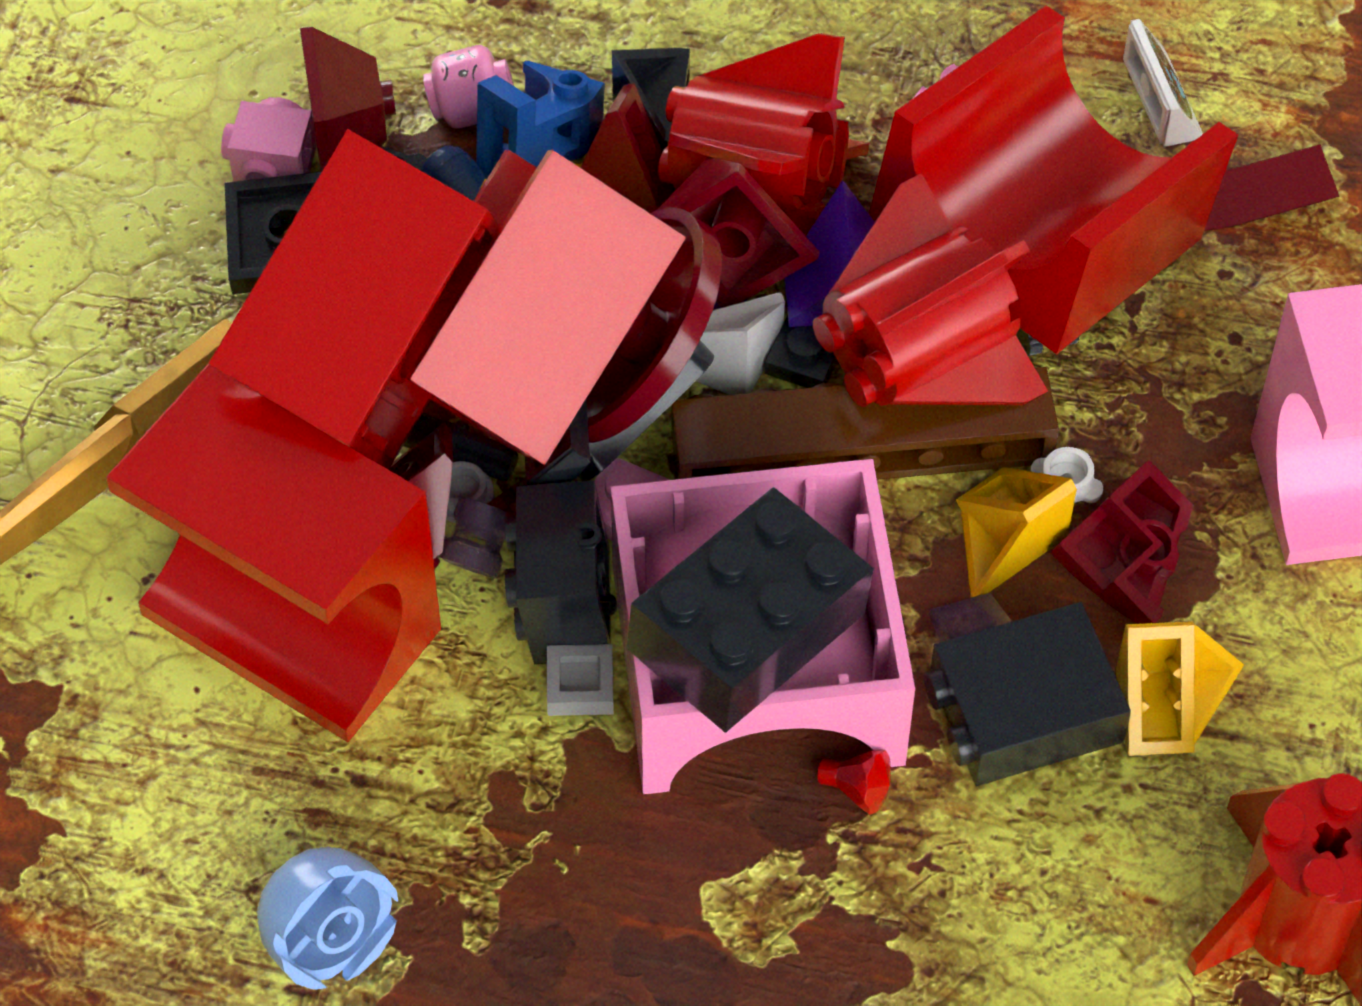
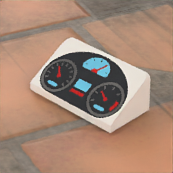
(1159, 87)

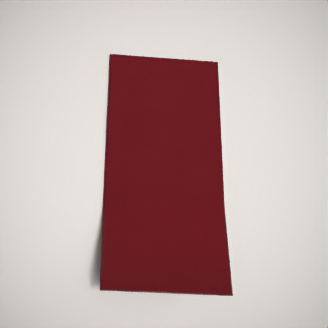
(1272, 188)

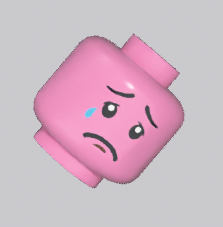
(454, 80)

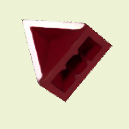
(628, 153)

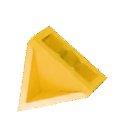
(1012, 523)
(1171, 684)

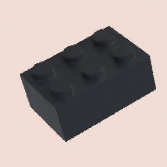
(749, 609)

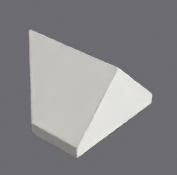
(741, 342)

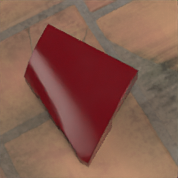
(1130, 544)

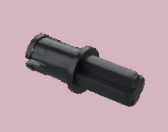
(470, 447)

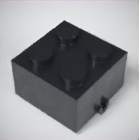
(559, 567)

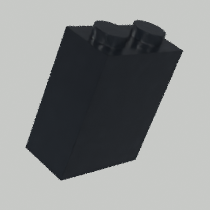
(1027, 694)

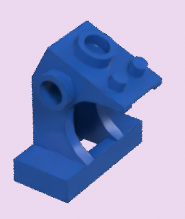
(554, 113)

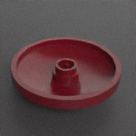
(662, 333)

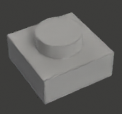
(580, 680)

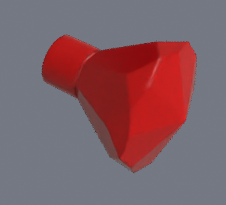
(861, 778)

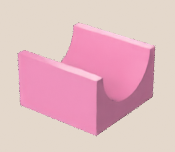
(1312, 426)
(851, 687)

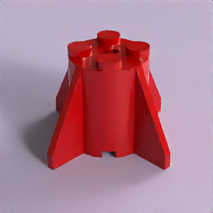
(772, 119)
(927, 313)
(1301, 881)

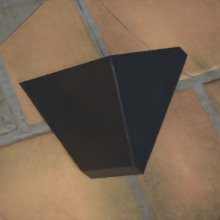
(654, 76)

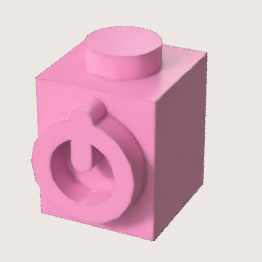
(269, 140)

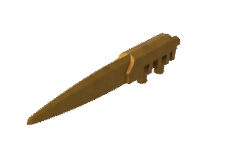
(84, 469)

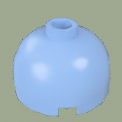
(326, 915)

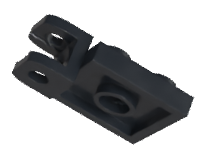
(253, 216)

